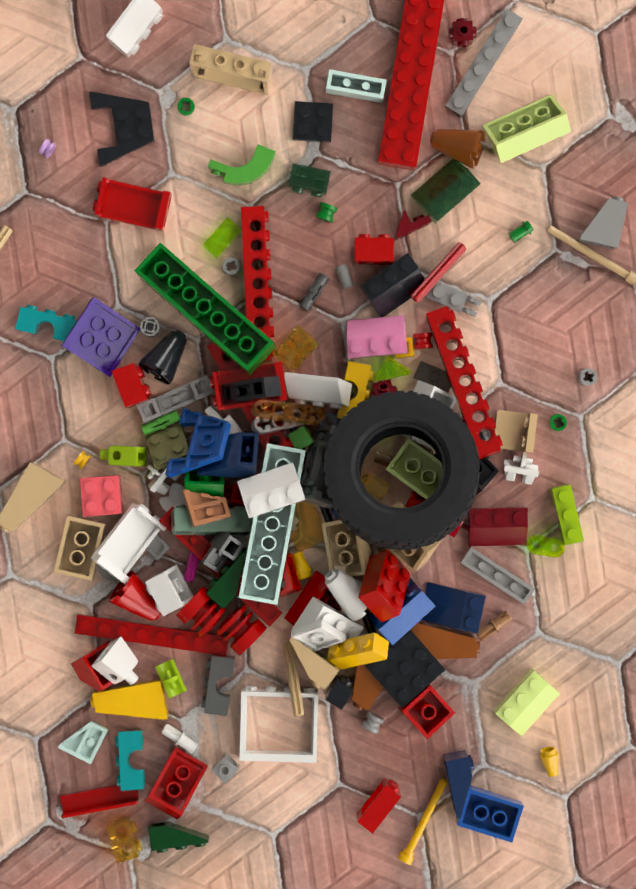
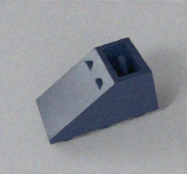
(239, 457)

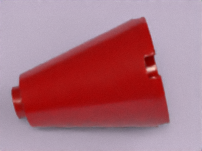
(135, 598)

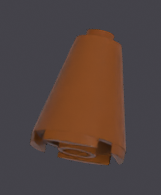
(459, 144)

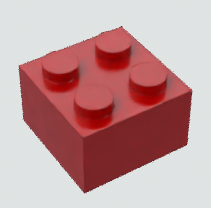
(373, 250)
(131, 385)
(427, 711)

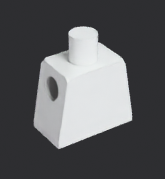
(117, 662)

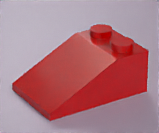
(176, 783)

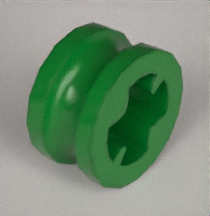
(192, 106)
(552, 425)

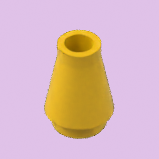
(302, 567)
(549, 758)

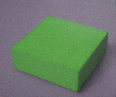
(301, 438)

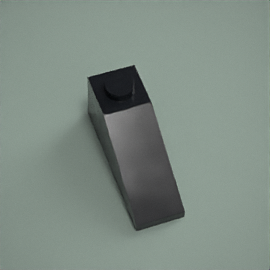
(251, 390)

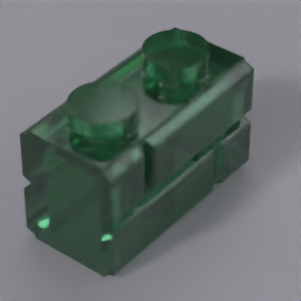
(309, 180)

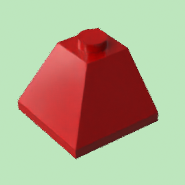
(87, 673)

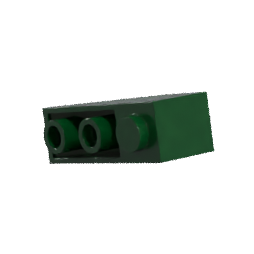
(227, 585)
(171, 835)

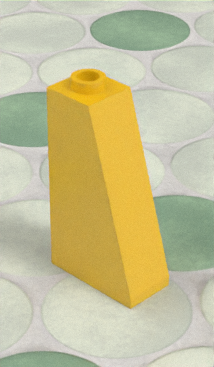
(135, 700)

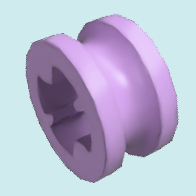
(47, 148)

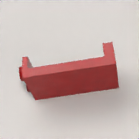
(132, 204)
(236, 375)

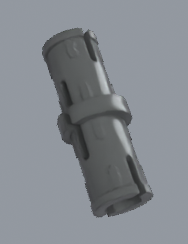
(314, 291)

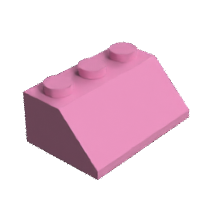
(376, 337)

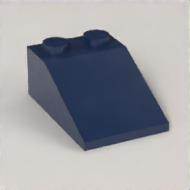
(455, 607)
(459, 776)

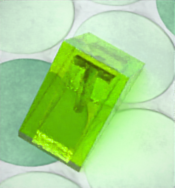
(390, 369)

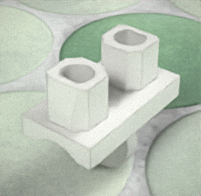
(521, 466)
(157, 482)

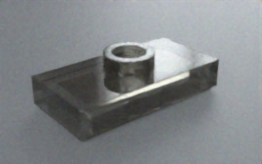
(432, 376)

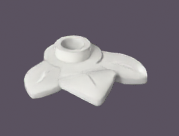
(175, 497)

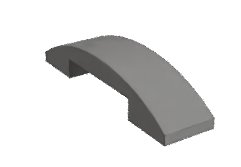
(175, 399)

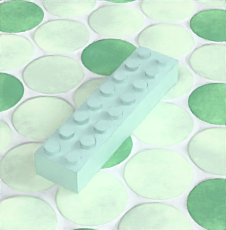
(270, 536)

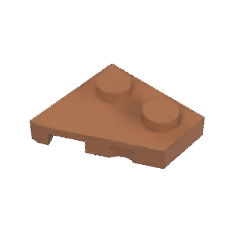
(205, 508)

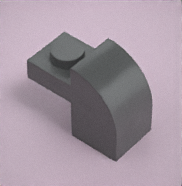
(221, 548)

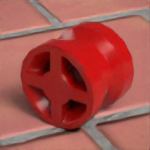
(422, 341)

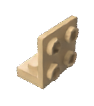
(516, 430)

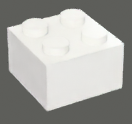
(169, 590)

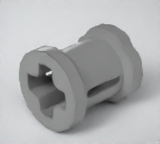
(581, 375)

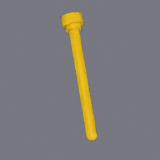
(407, 854)

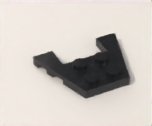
(131, 125)

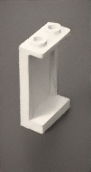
(127, 541)

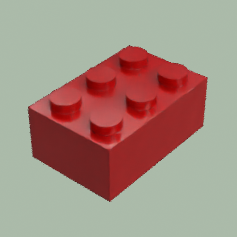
(384, 585)

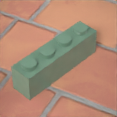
(237, 524)

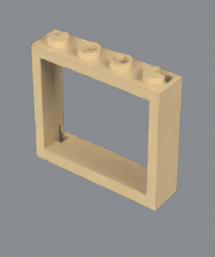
(231, 69)

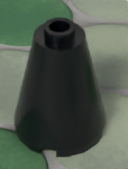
(165, 357)

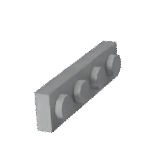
(497, 575)

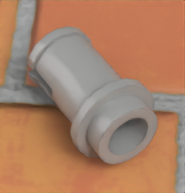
(344, 276)

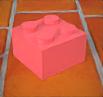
(101, 495)

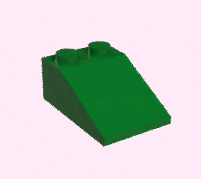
(204, 484)

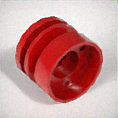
(201, 612)
(241, 629)

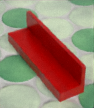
(97, 800)

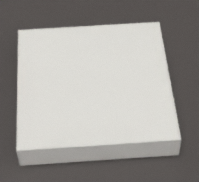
(318, 635)

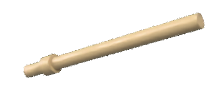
(630, 277)

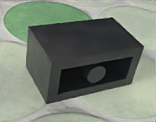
(339, 691)

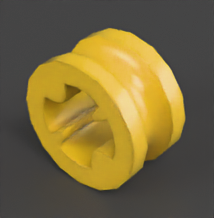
(82, 460)

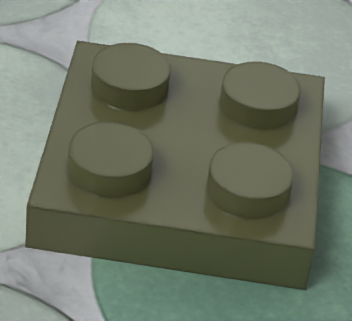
(167, 445)

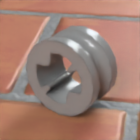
(229, 260)

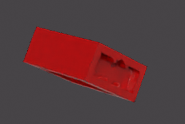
(378, 805)

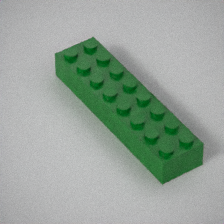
(205, 308)

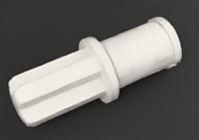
(179, 738)

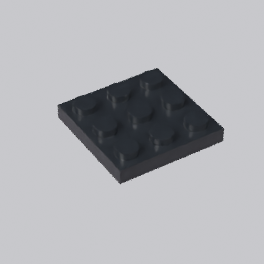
(407, 669)

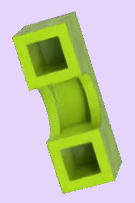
(567, 514)

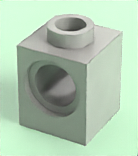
(225, 768)

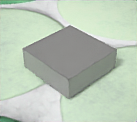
(157, 547)

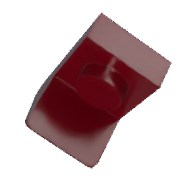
(406, 227)

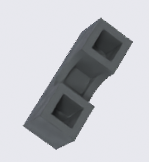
(215, 701)

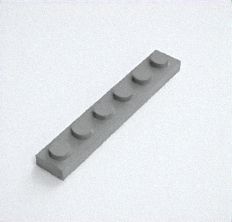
(484, 62)

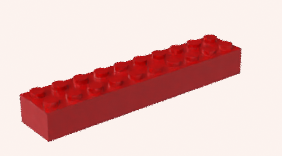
(410, 83)

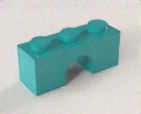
(30, 320)
(129, 777)

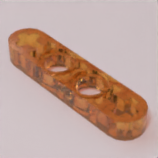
(288, 412)

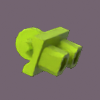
(171, 678)

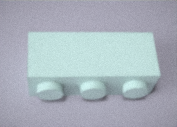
(355, 86)

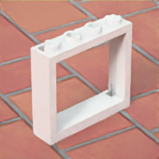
(271, 755)

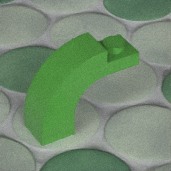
(246, 174)

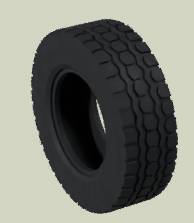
(391, 416)

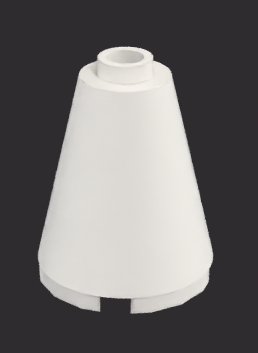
(346, 592)

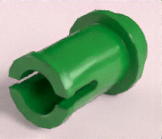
(521, 231)

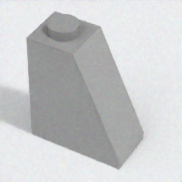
(606, 225)

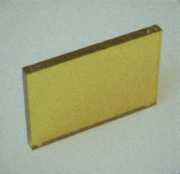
(310, 527)

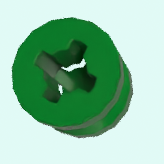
(326, 212)

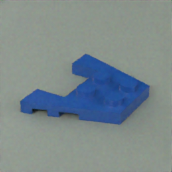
(206, 442)

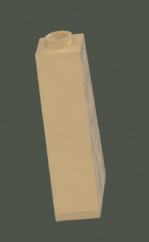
(29, 495)

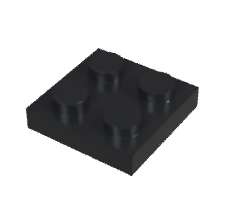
(313, 122)

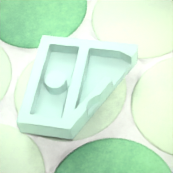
(85, 741)

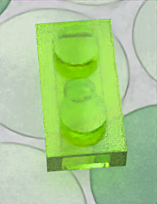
(222, 237)

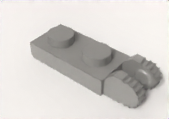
(452, 298)

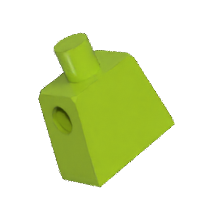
(129, 455)

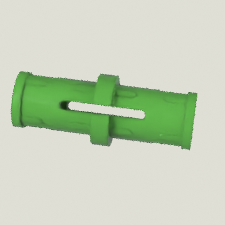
(160, 422)

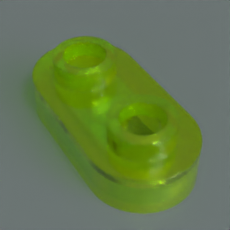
(545, 546)

